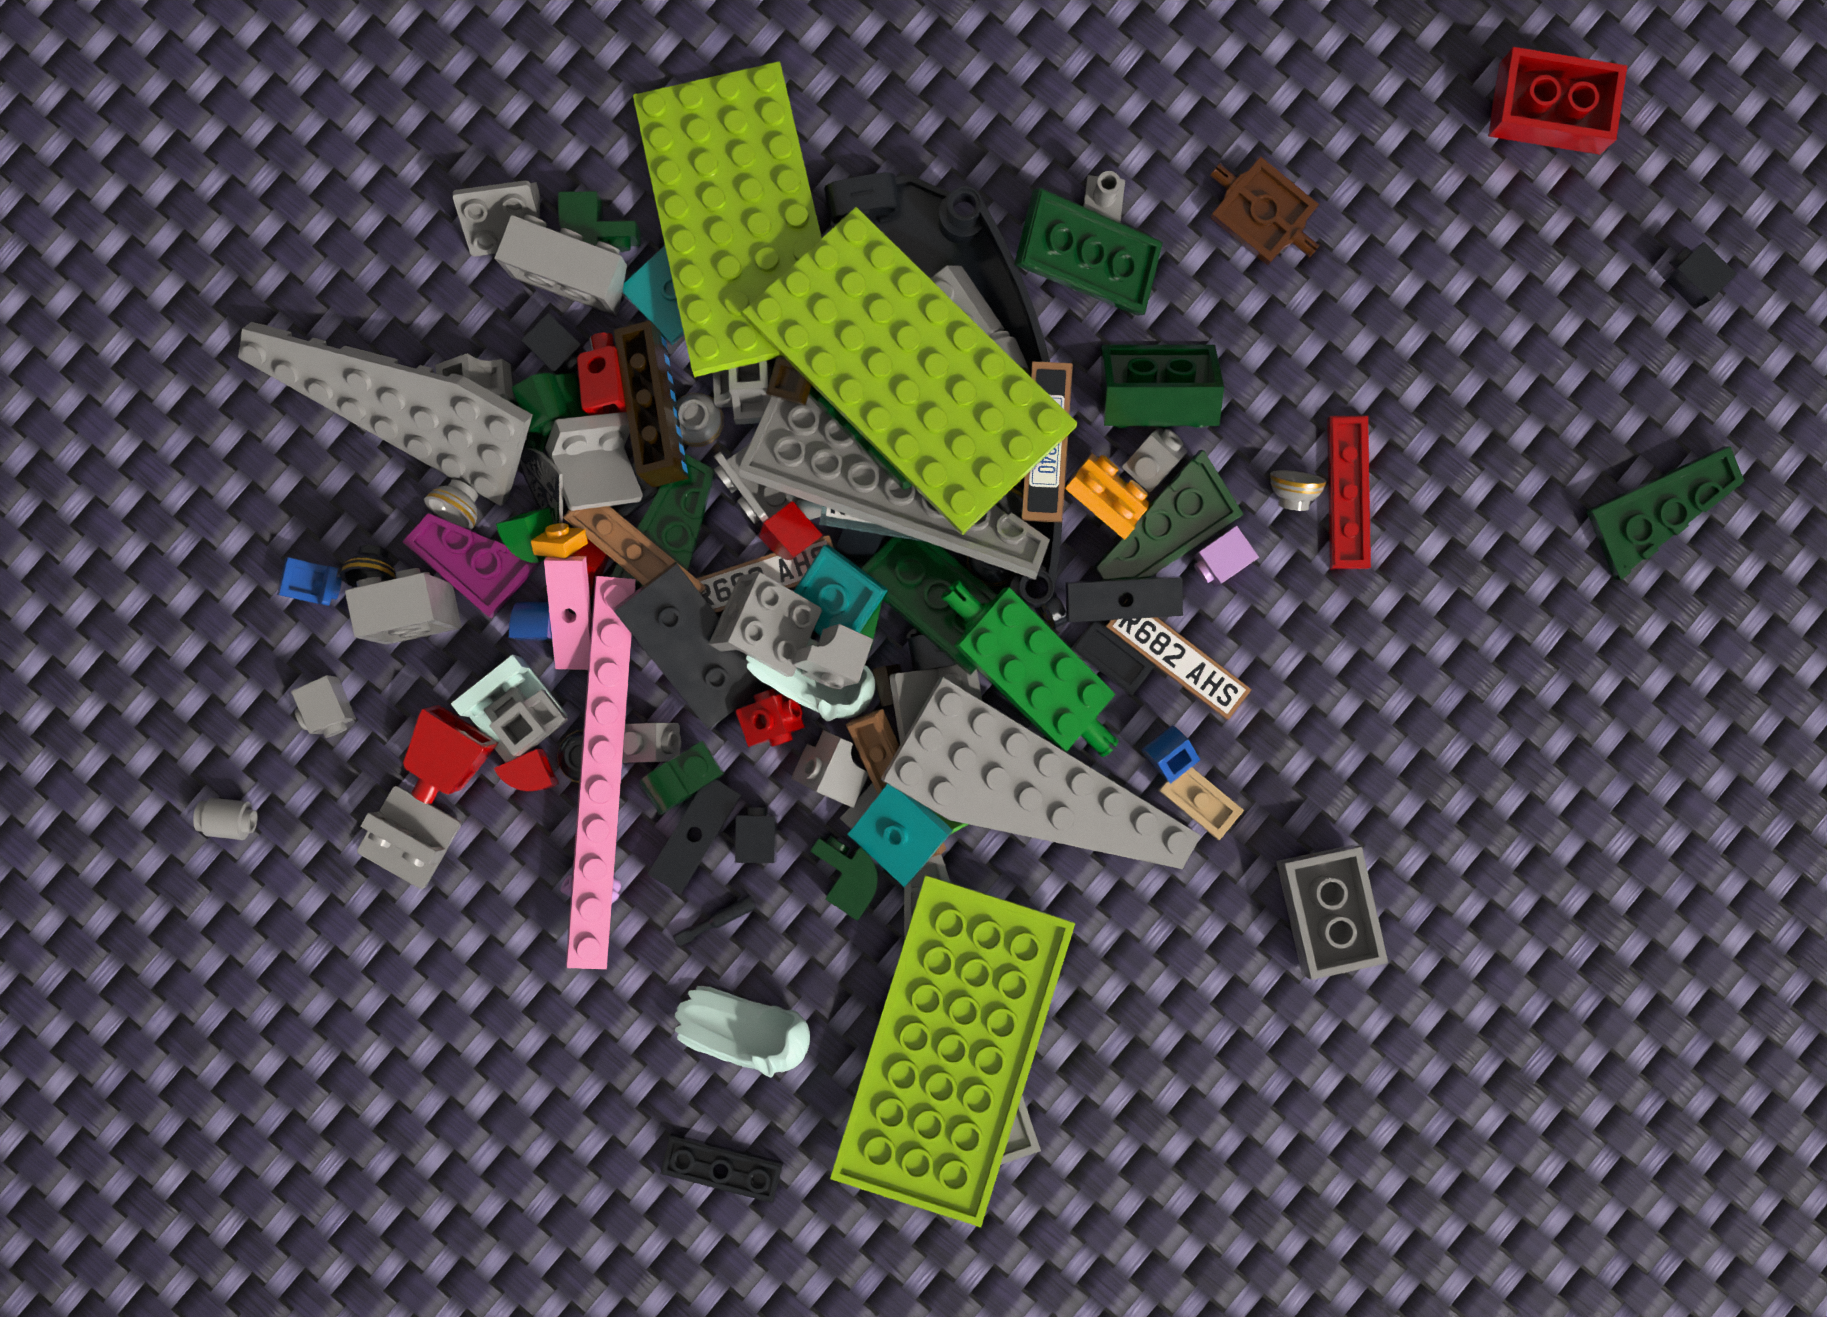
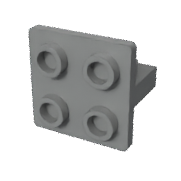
(487, 210)
(408, 837)

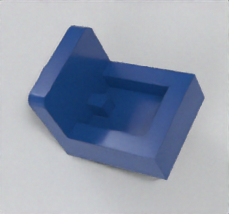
(309, 582)

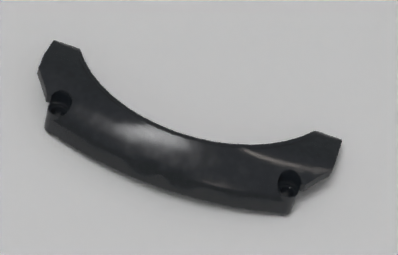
(932, 235)

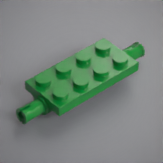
(1032, 668)

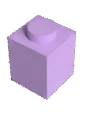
(1224, 557)

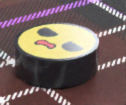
(1053, 611)

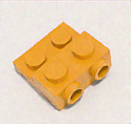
(1108, 495)

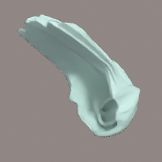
(827, 701)
(742, 1031)

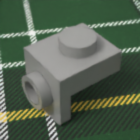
(1155, 458)
(651, 742)

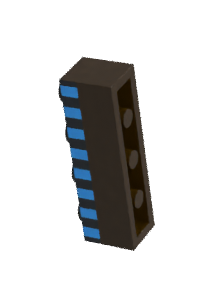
(651, 404)

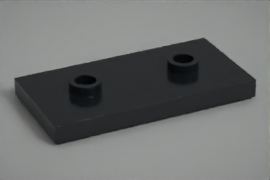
(675, 631)

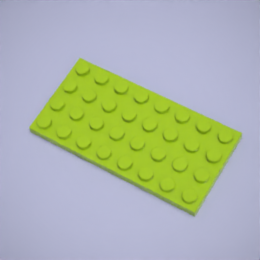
(727, 203)
(909, 370)
(952, 1051)

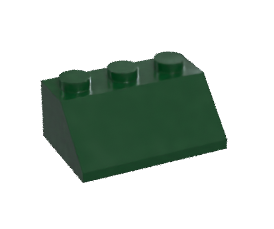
(1161, 385)

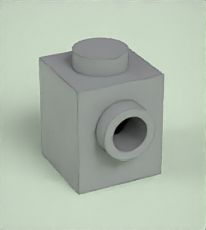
(323, 707)

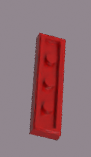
(1348, 492)

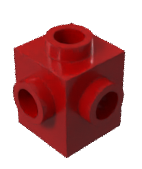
(770, 719)

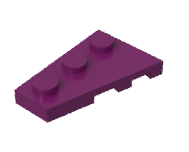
(470, 562)

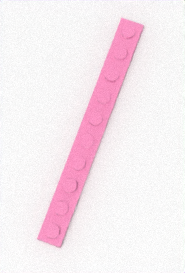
(599, 777)

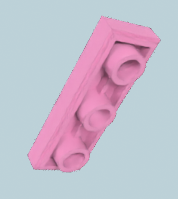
(567, 590)

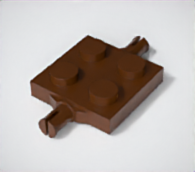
(1264, 210)

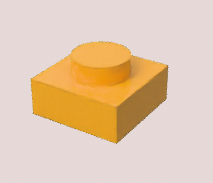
(559, 541)

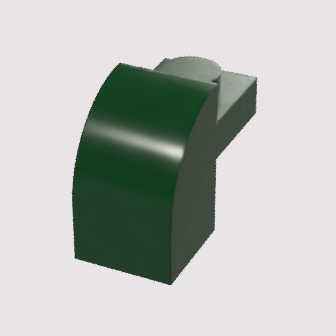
(584, 215)
(681, 777)
(858, 878)

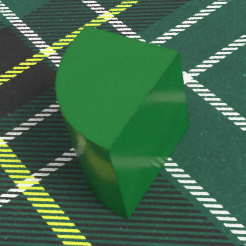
(521, 529)

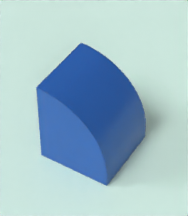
(530, 621)
(1171, 754)

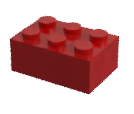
(1557, 100)

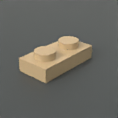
(1202, 802)

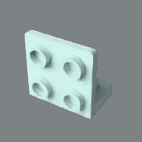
(510, 673)

